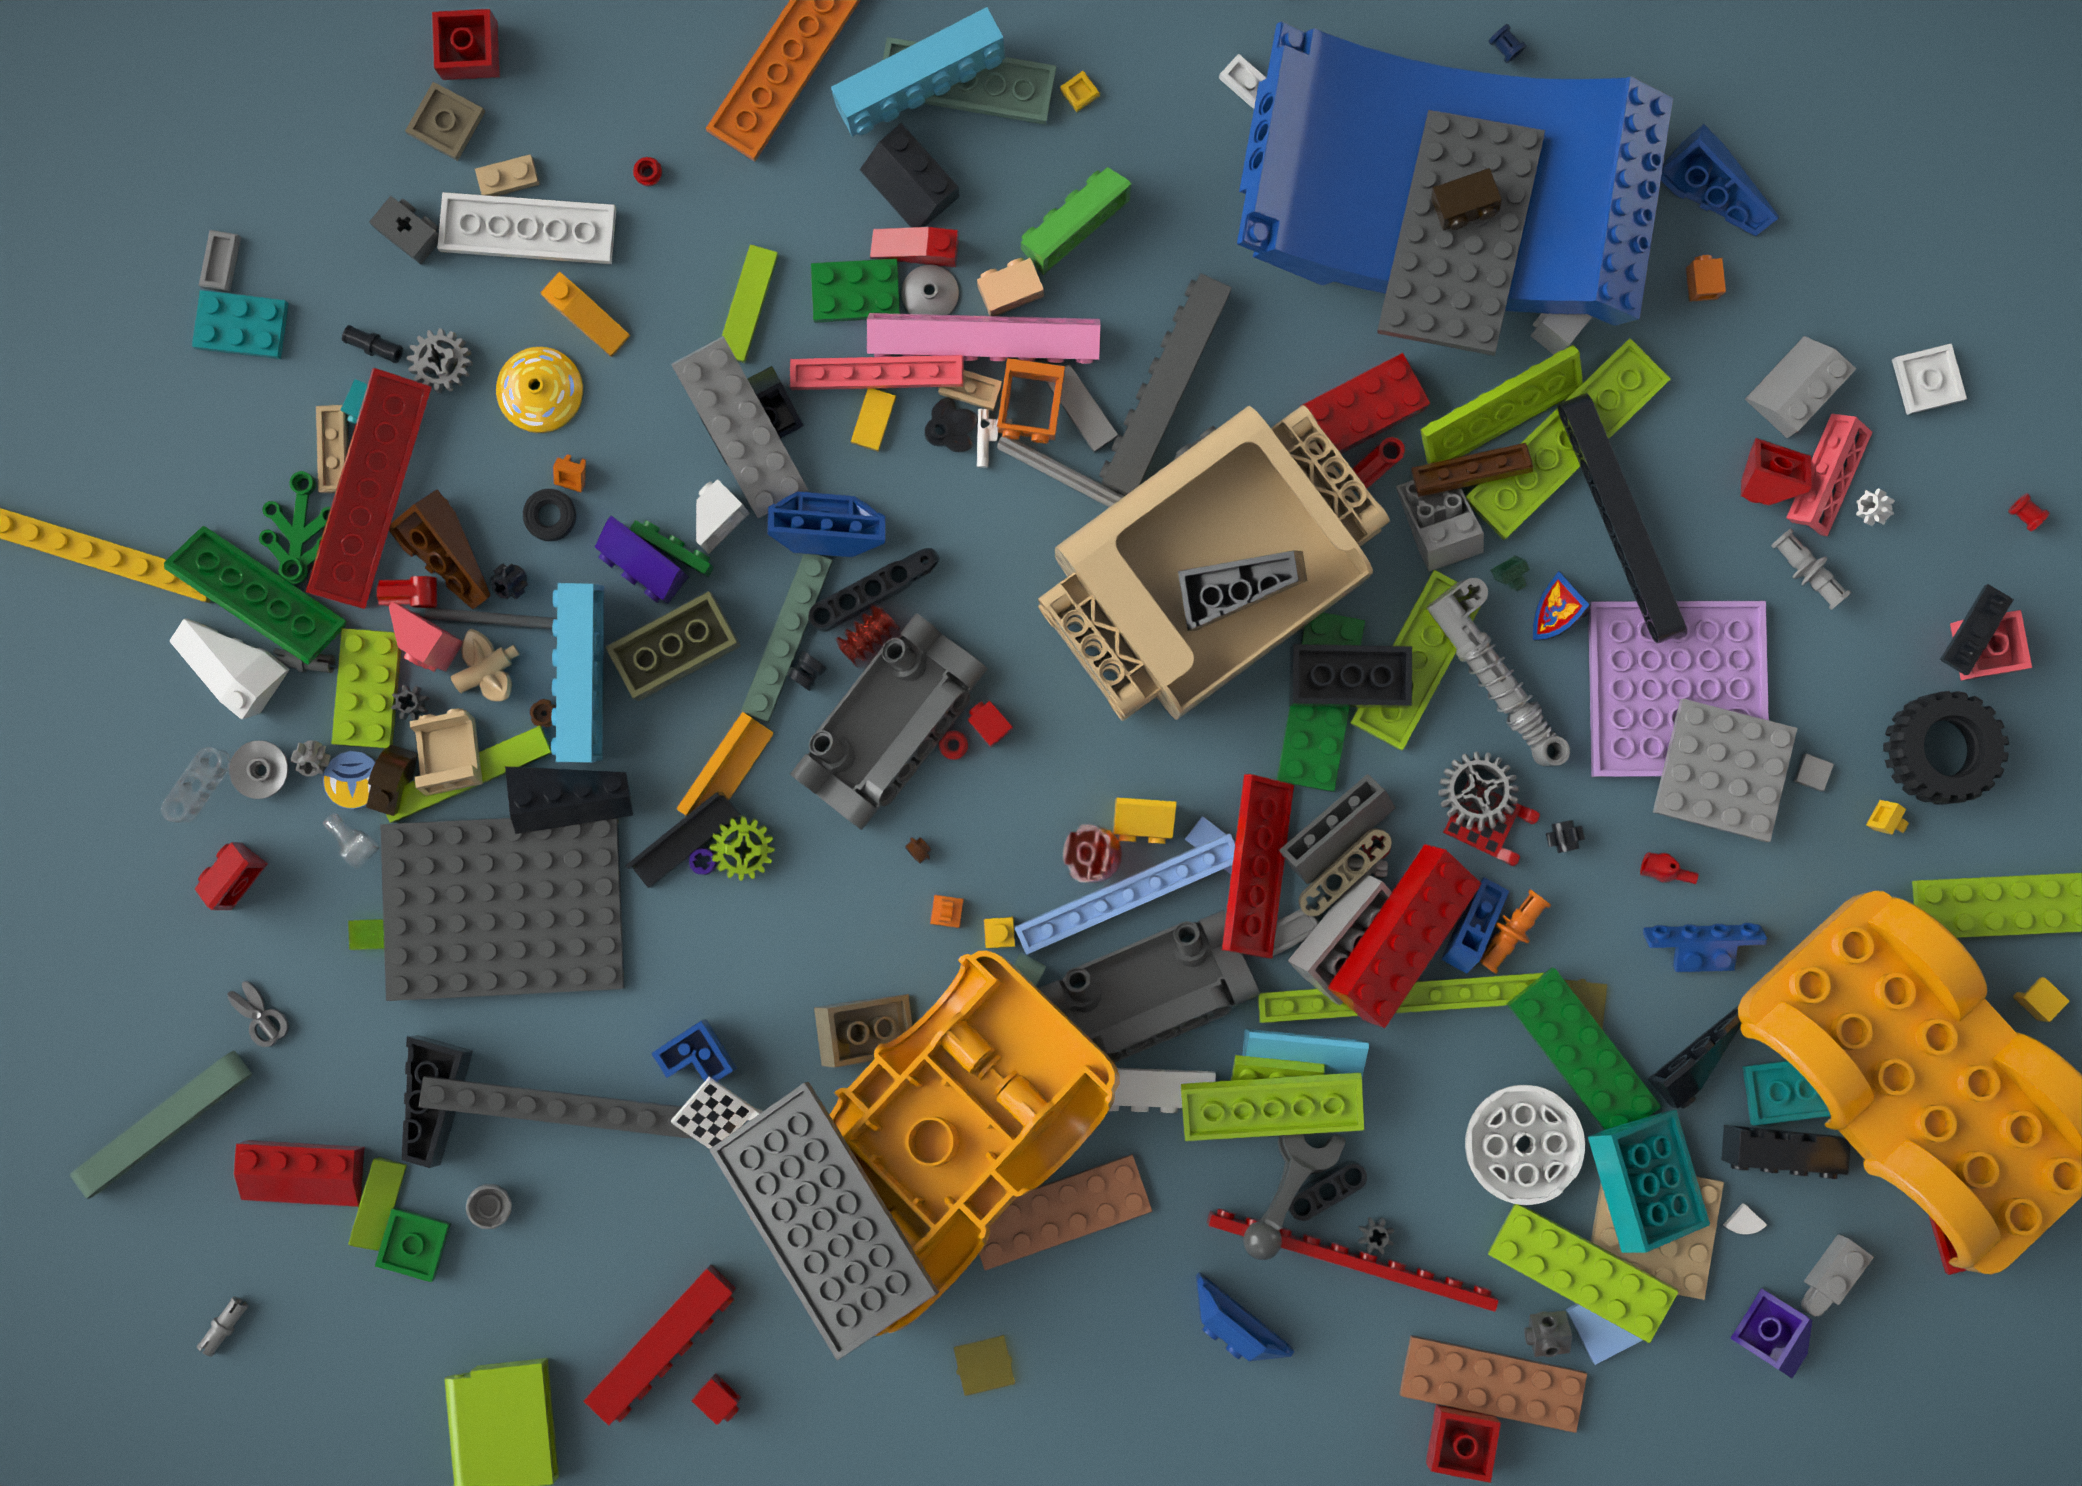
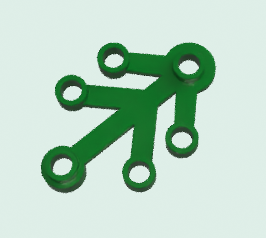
(295, 533)

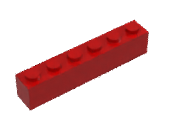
(659, 1345)

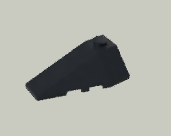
(1691, 1068)

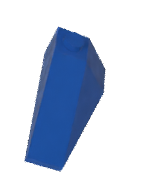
(1714, 179)

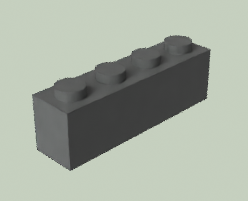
(1337, 829)

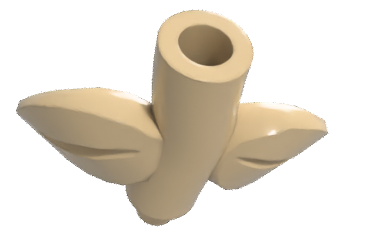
(485, 667)

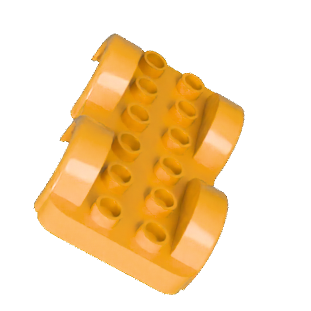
(1927, 1075)
(972, 1112)

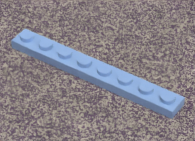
(1126, 894)

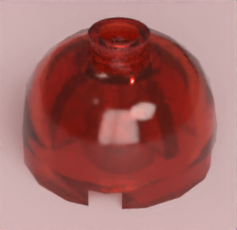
(1092, 853)

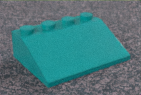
(1649, 1182)

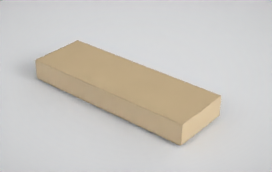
(331, 446)

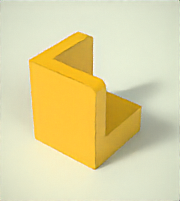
(2042, 1000)

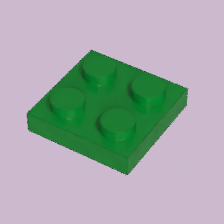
(412, 1244)

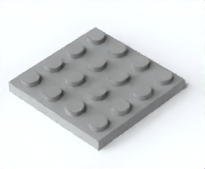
(1725, 770)

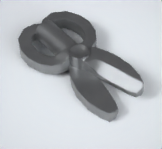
(255, 1010)

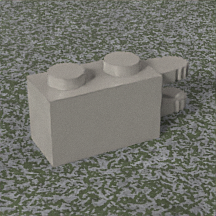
(1834, 1275)

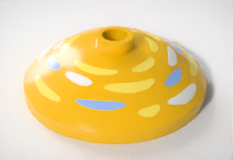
(549, 405)

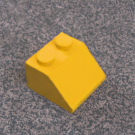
(1144, 819)

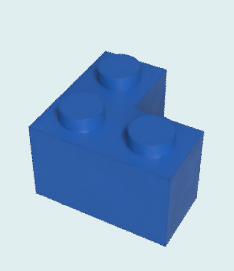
(695, 1046)

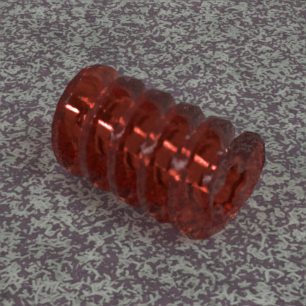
(866, 635)

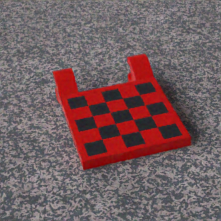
(1490, 840)

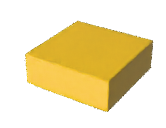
(1079, 91)

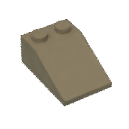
(855, 1028)

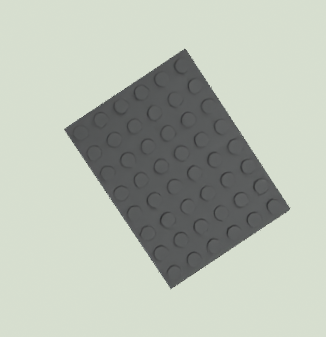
(500, 909)

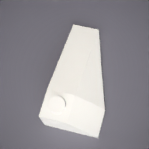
(234, 672)

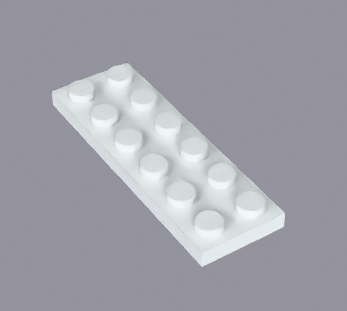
(527, 228)

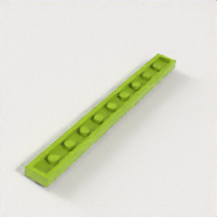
(1422, 997)

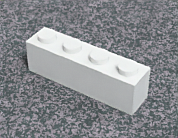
(1155, 1088)

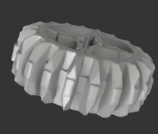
(1465, 796)

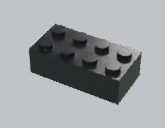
(1350, 676)

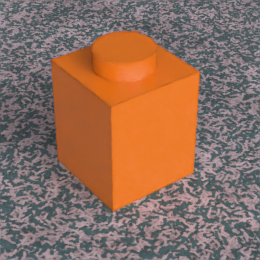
(1705, 278)

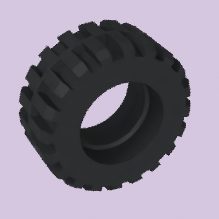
(1982, 738)

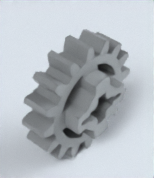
(450, 359)

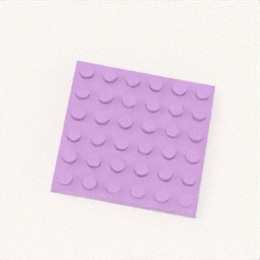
(1641, 682)

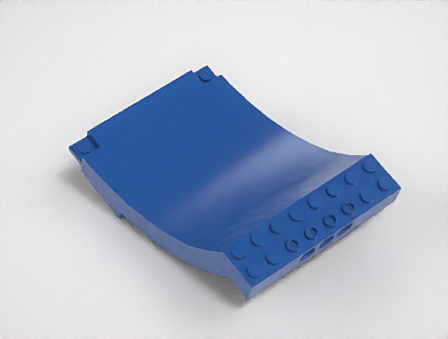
(1341, 145)

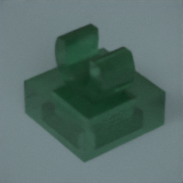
(1511, 572)

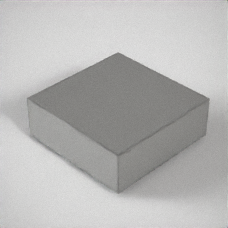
(1813, 772)

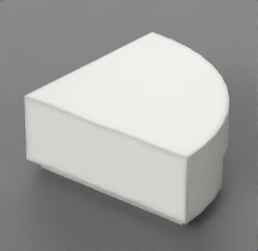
(1744, 1221)

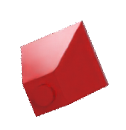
(1775, 473)

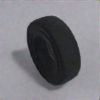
(540, 499)

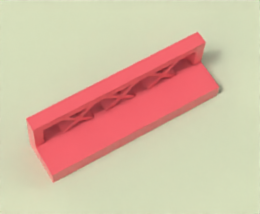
(1828, 470)

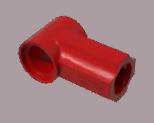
(1376, 464)
(416, 592)

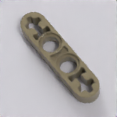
(1341, 868)

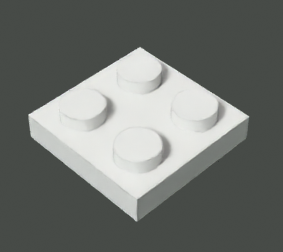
(1929, 379)

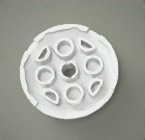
(1553, 1152)

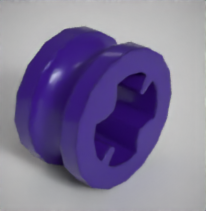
(701, 870)

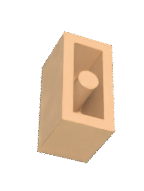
(1010, 286)

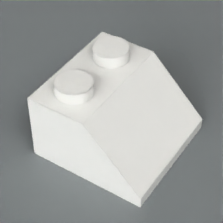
(716, 514)

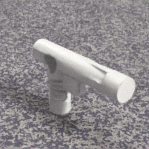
(984, 436)

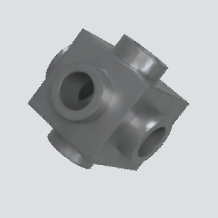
(1548, 1333)

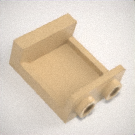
(447, 752)

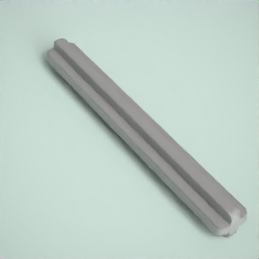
(1059, 471)

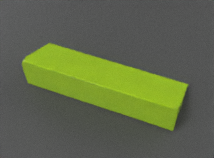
(376, 1203)

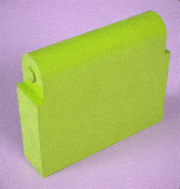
(502, 1425)

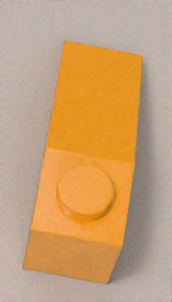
(584, 314)

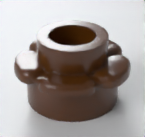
(536, 713)
(918, 849)

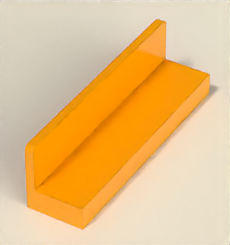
(728, 763)

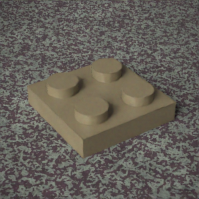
(445, 121)

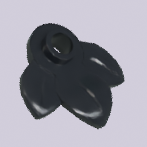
(954, 423)

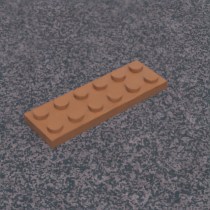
(1066, 1211)
(1493, 1384)

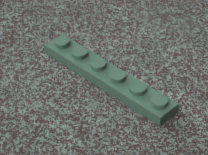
(786, 636)

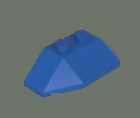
(825, 524)
(1237, 1326)

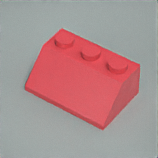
(423, 640)

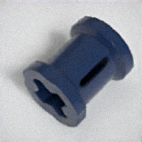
(1507, 43)

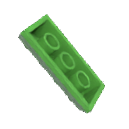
(1076, 219)

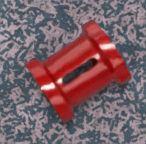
(2028, 512)

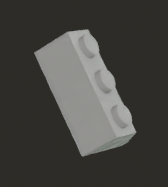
(1800, 385)

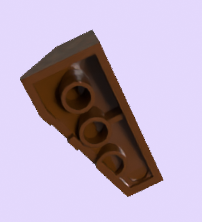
(437, 538)

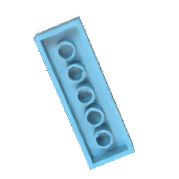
(919, 72)
(579, 672)

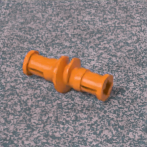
(1513, 931)

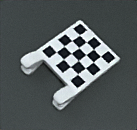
(713, 1113)

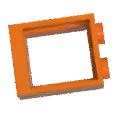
(1032, 371)

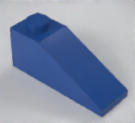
(1475, 926)

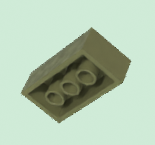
(673, 646)

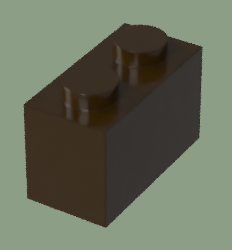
(1466, 200)

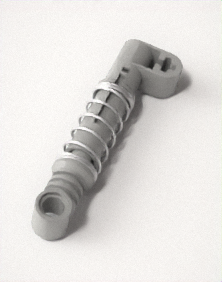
(1492, 672)

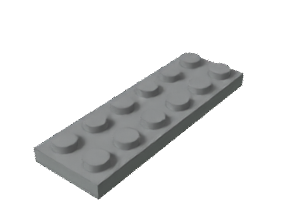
(739, 425)

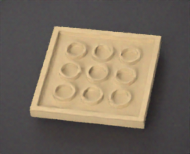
(1678, 1263)

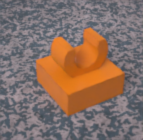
(569, 474)
(947, 911)

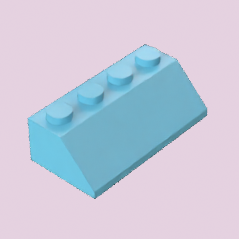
(1336, 1053)

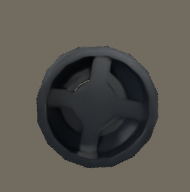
(810, 665)

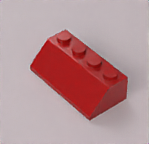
(299, 1172)

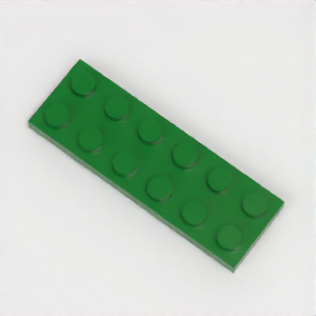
(255, 594)
(1317, 734)
(1582, 1052)

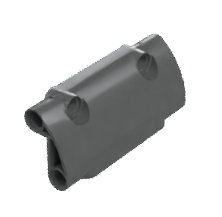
(889, 721)
(1155, 988)

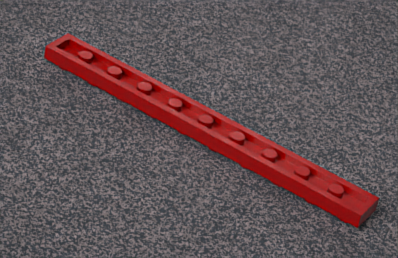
(1364, 1262)

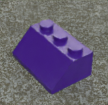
(639, 561)

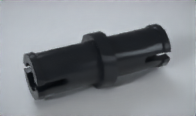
(372, 344)

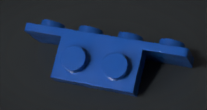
(1704, 946)

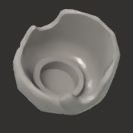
(488, 1206)

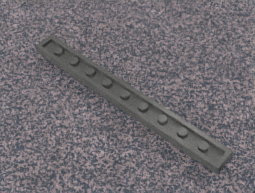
(549, 1106)

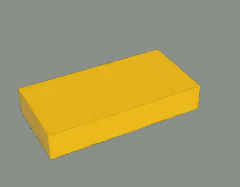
(873, 419)

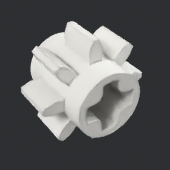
(1875, 507)

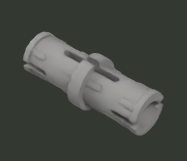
(222, 1326)

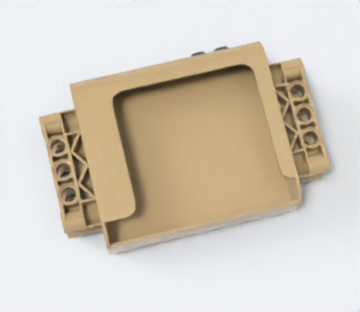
(1219, 502)

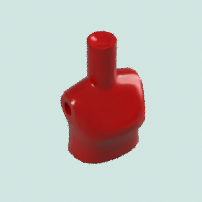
(1665, 869)

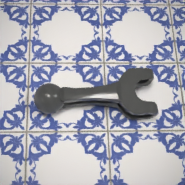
(1263, 1237)

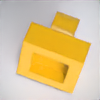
(1888, 817)

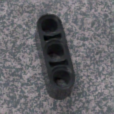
(1341, 1190)

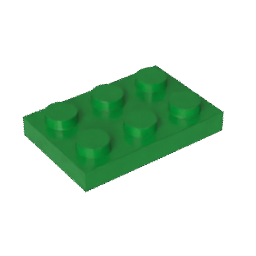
(854, 289)

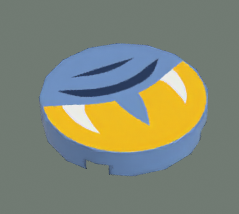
(347, 779)

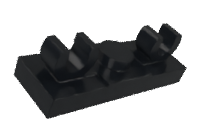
(1976, 629)

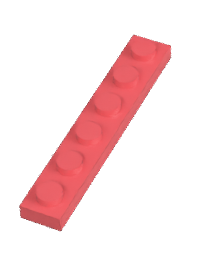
(876, 372)

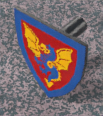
(1558, 609)

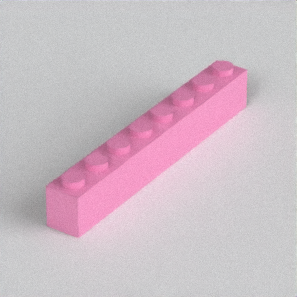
(984, 337)

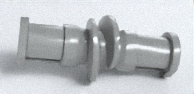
(1811, 568)

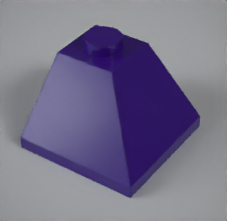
(1775, 1333)

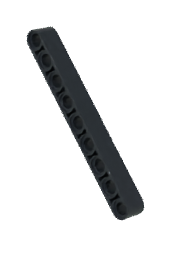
(1621, 518)

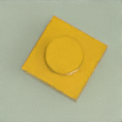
(999, 932)

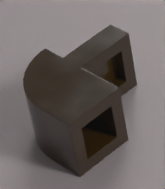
(388, 777)

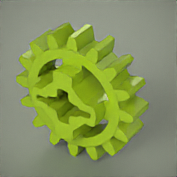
(755, 849)

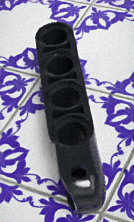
(883, 576)

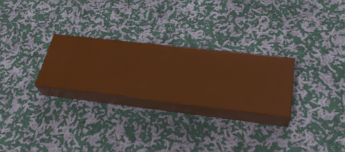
(1472, 469)

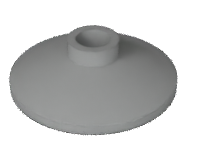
(940, 302)
(245, 766)

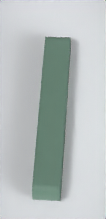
(161, 1124)

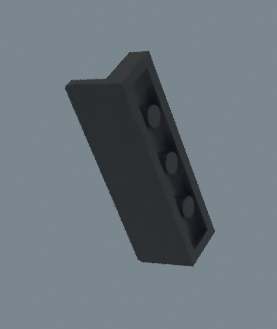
(683, 839)

